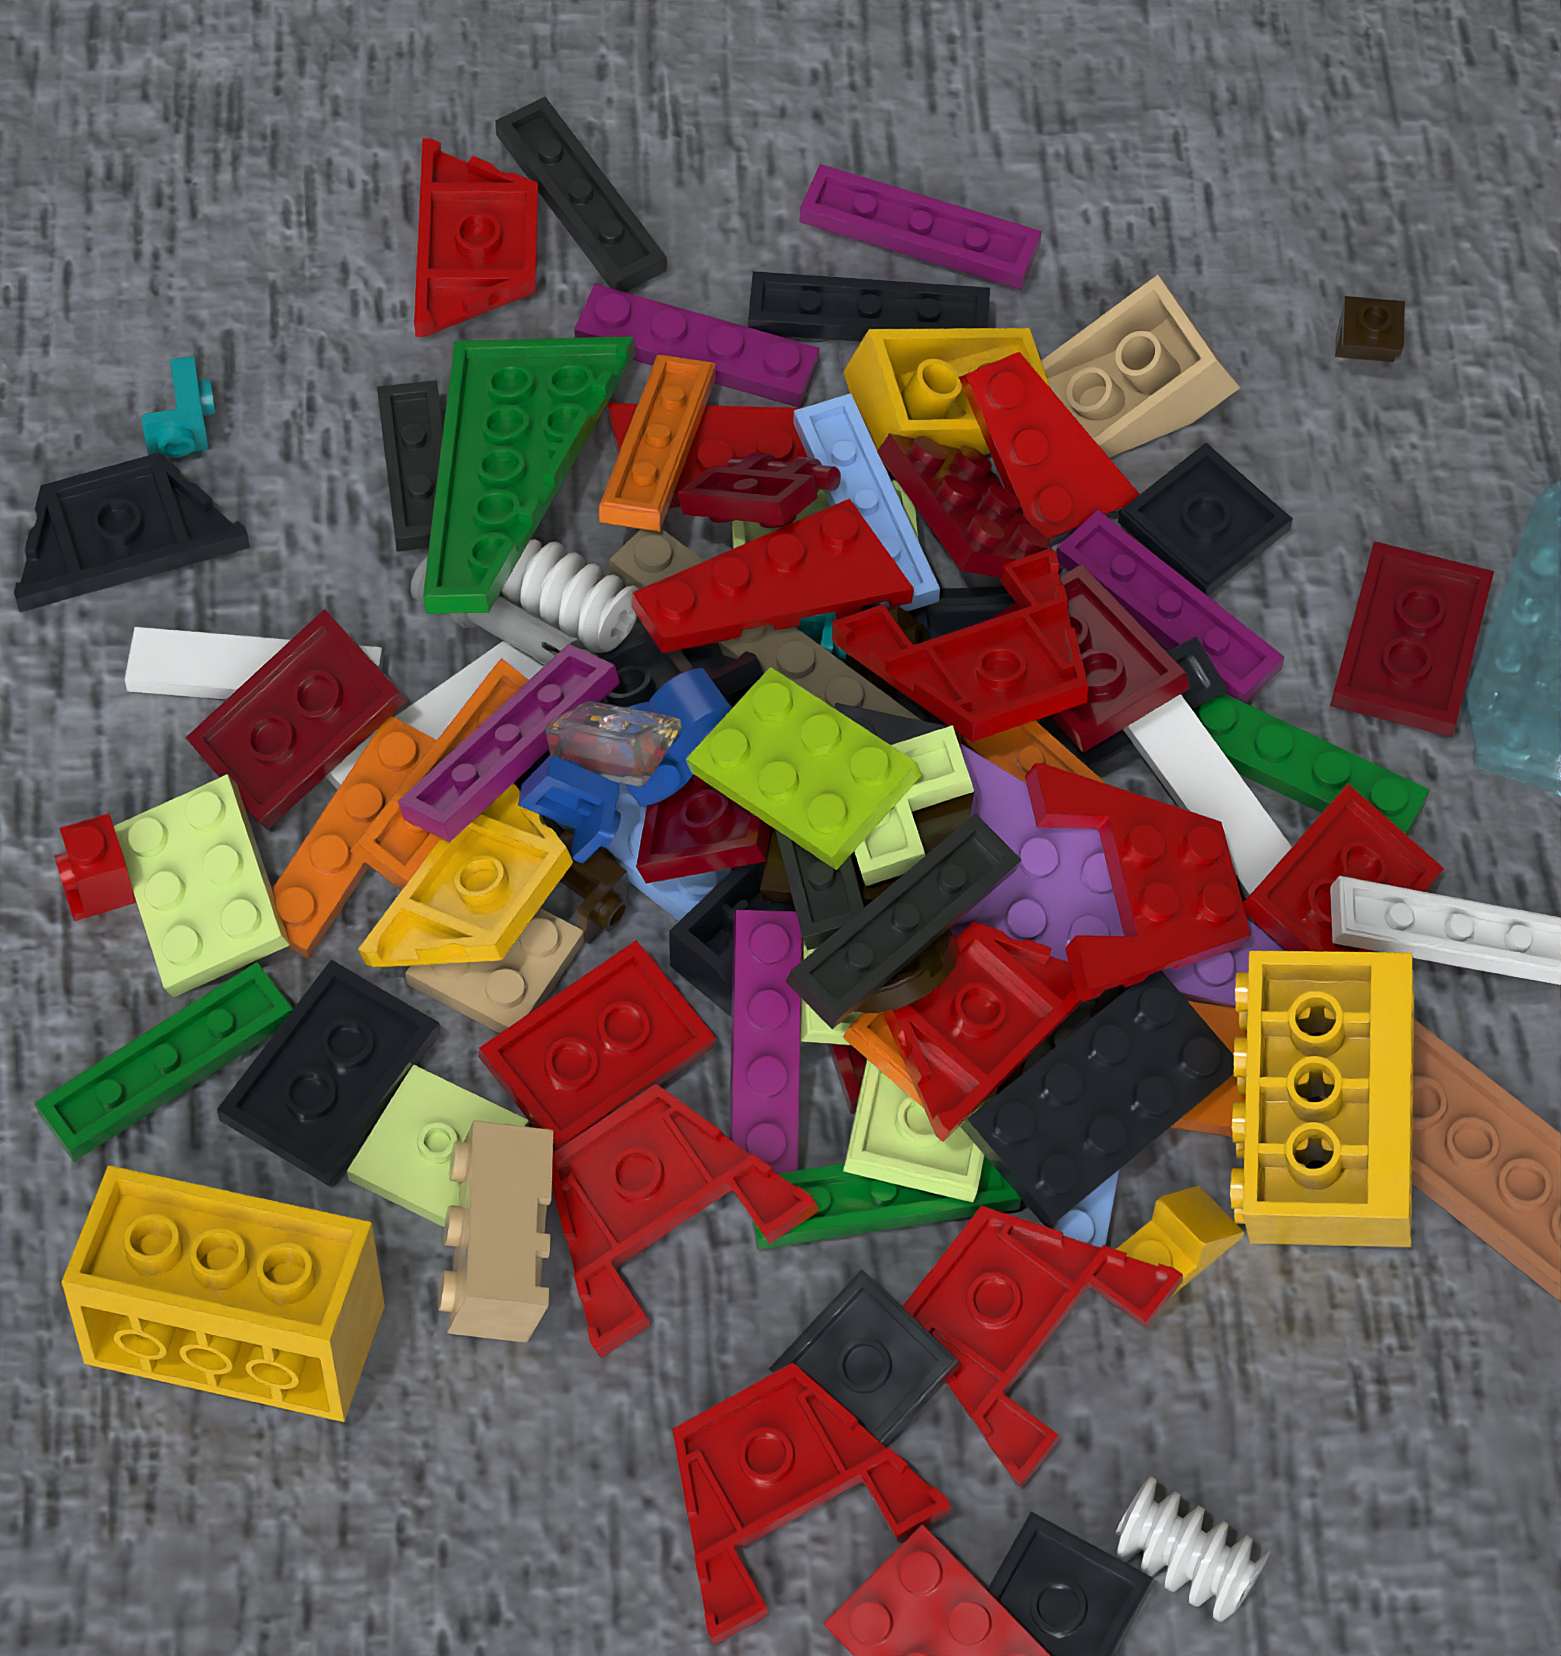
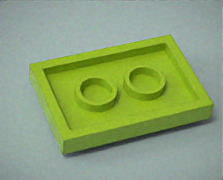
(803, 768)

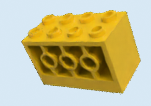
(1368, 1109)
(225, 1292)

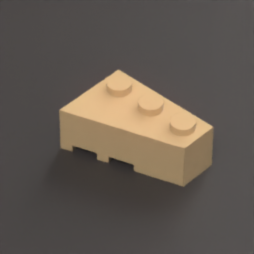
(498, 1232)

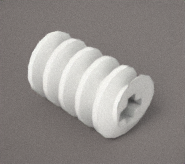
(572, 595)
(1187, 1551)

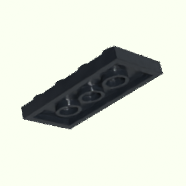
(1100, 1097)

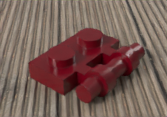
(758, 489)

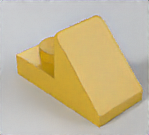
(1184, 1233)

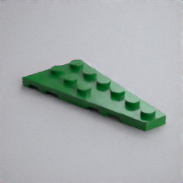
(506, 447)

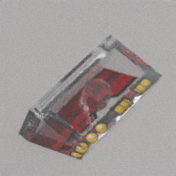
(613, 740)

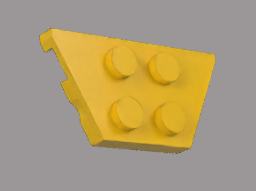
(473, 891)

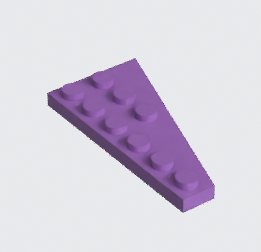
(1067, 888)

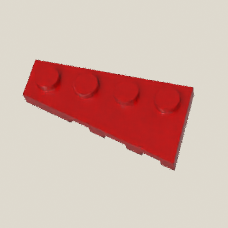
(723, 435)
(787, 575)

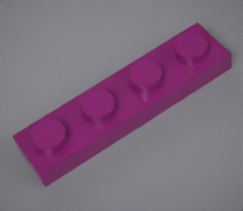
(920, 226)
(743, 356)
(1170, 605)
(505, 744)
(765, 1037)

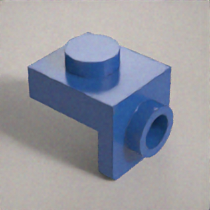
(576, 799)

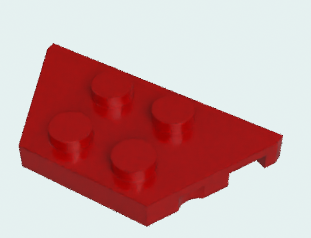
(471, 239)
(980, 1022)

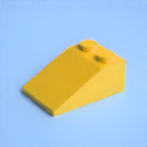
(911, 381)

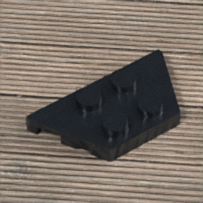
(119, 529)
(646, 669)

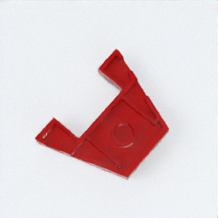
(989, 672)
(1166, 876)
(641, 1179)
(1000, 1301)
(770, 1461)

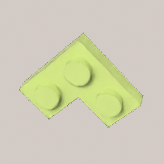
(895, 841)

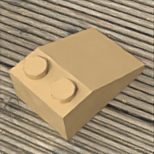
(1139, 371)

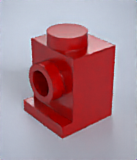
(93, 868)

